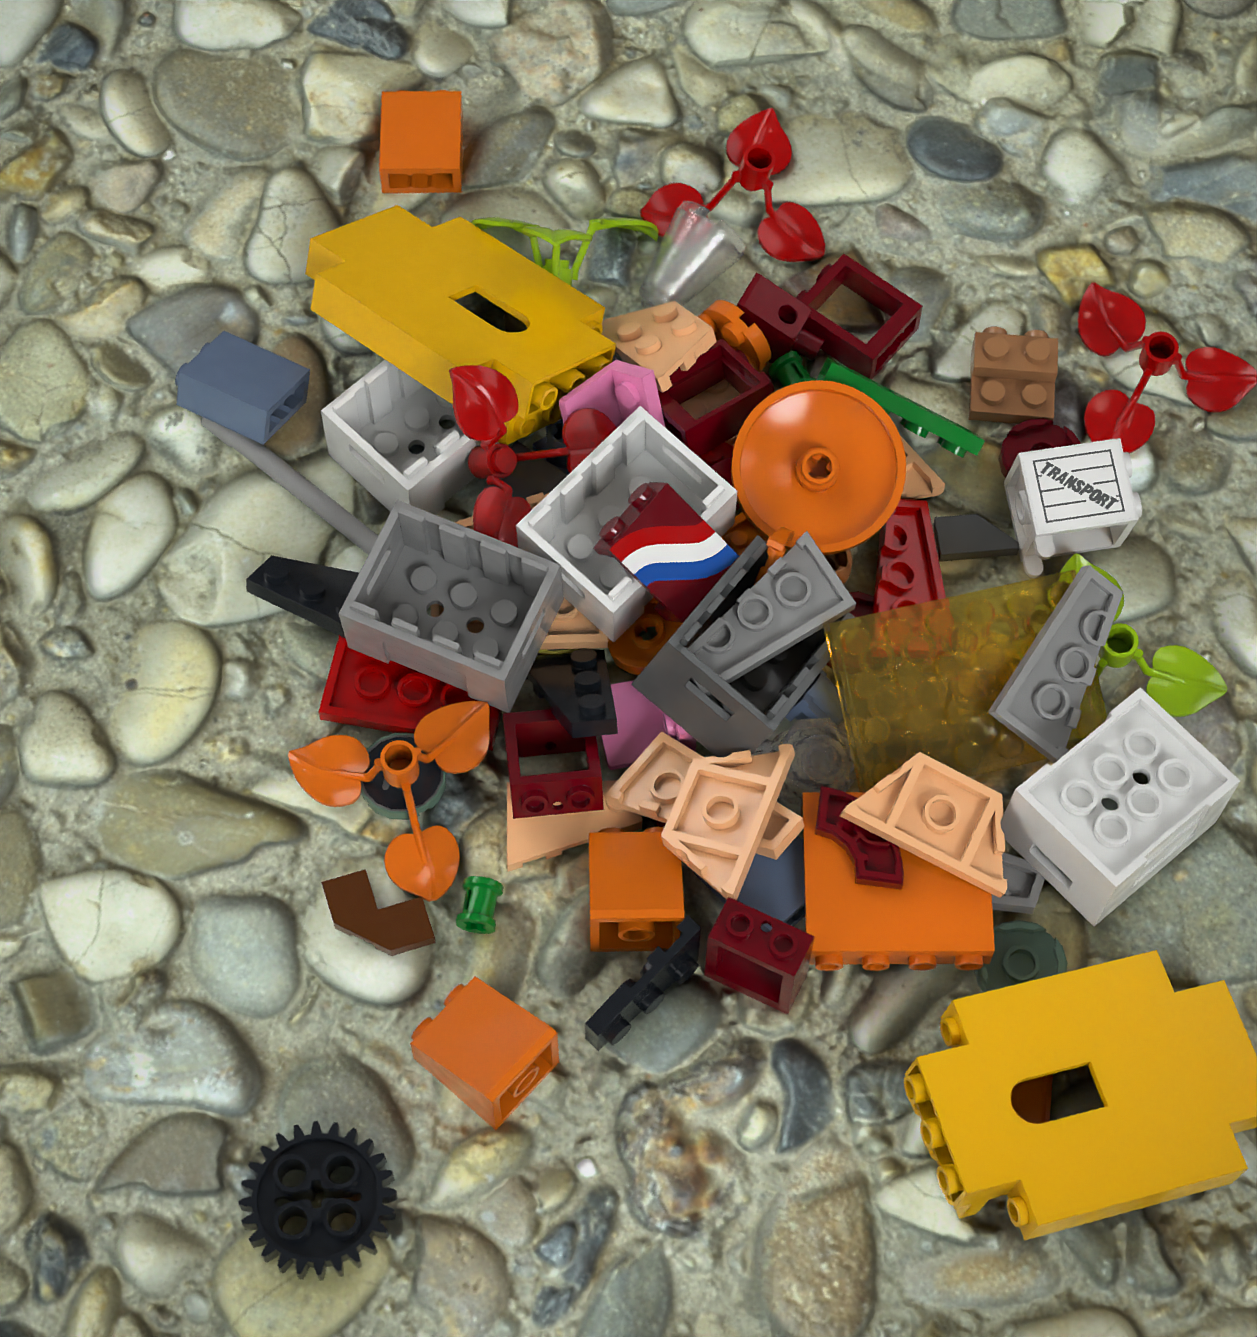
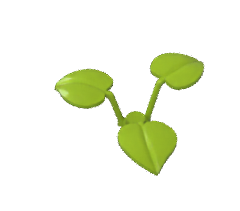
(559, 267)
(1179, 676)

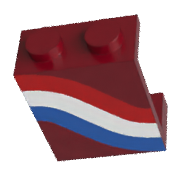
(667, 549)

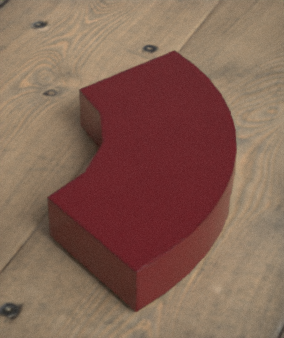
(873, 858)

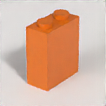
(421, 141)

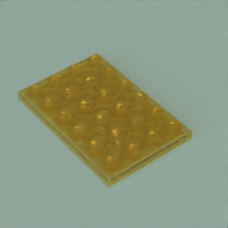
(932, 673)

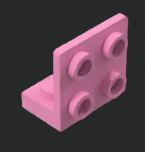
(616, 393)
(637, 726)

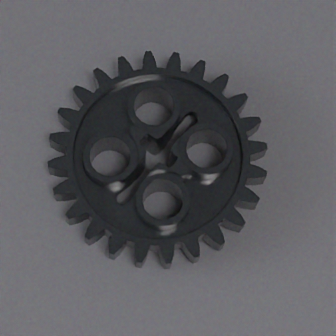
(318, 1243)

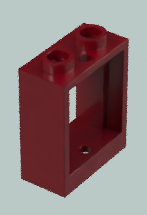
(839, 343)
(726, 420)
(534, 795)
(758, 962)

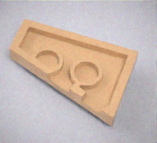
(551, 834)

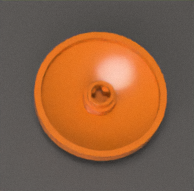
(819, 464)

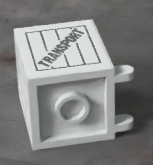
(1071, 501)

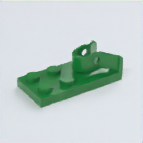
(914, 416)

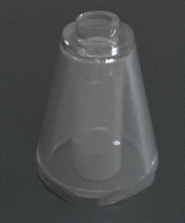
(690, 256)

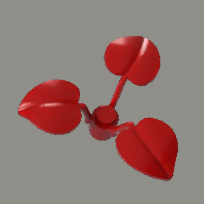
(759, 151)
(1115, 321)
(481, 407)

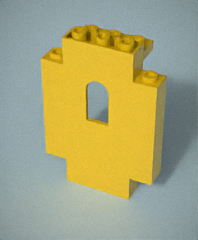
(396, 291)
(1164, 1061)

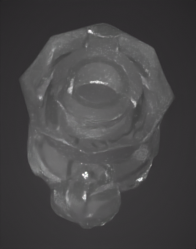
(819, 758)

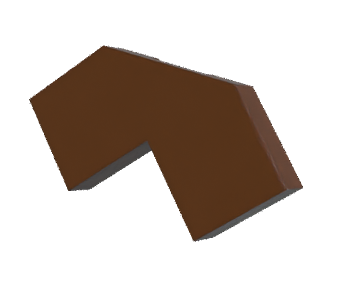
(389, 929)

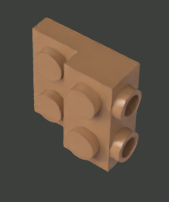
(1012, 376)

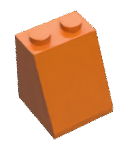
(633, 891)
(486, 1050)

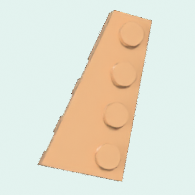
(655, 781)

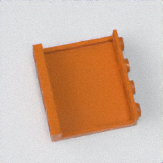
(922, 925)

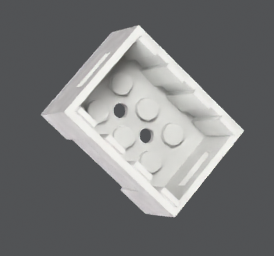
(376, 425)
(572, 515)
(1118, 850)

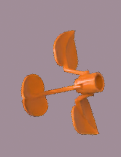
(336, 765)

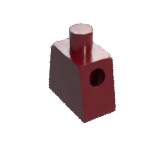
(779, 319)

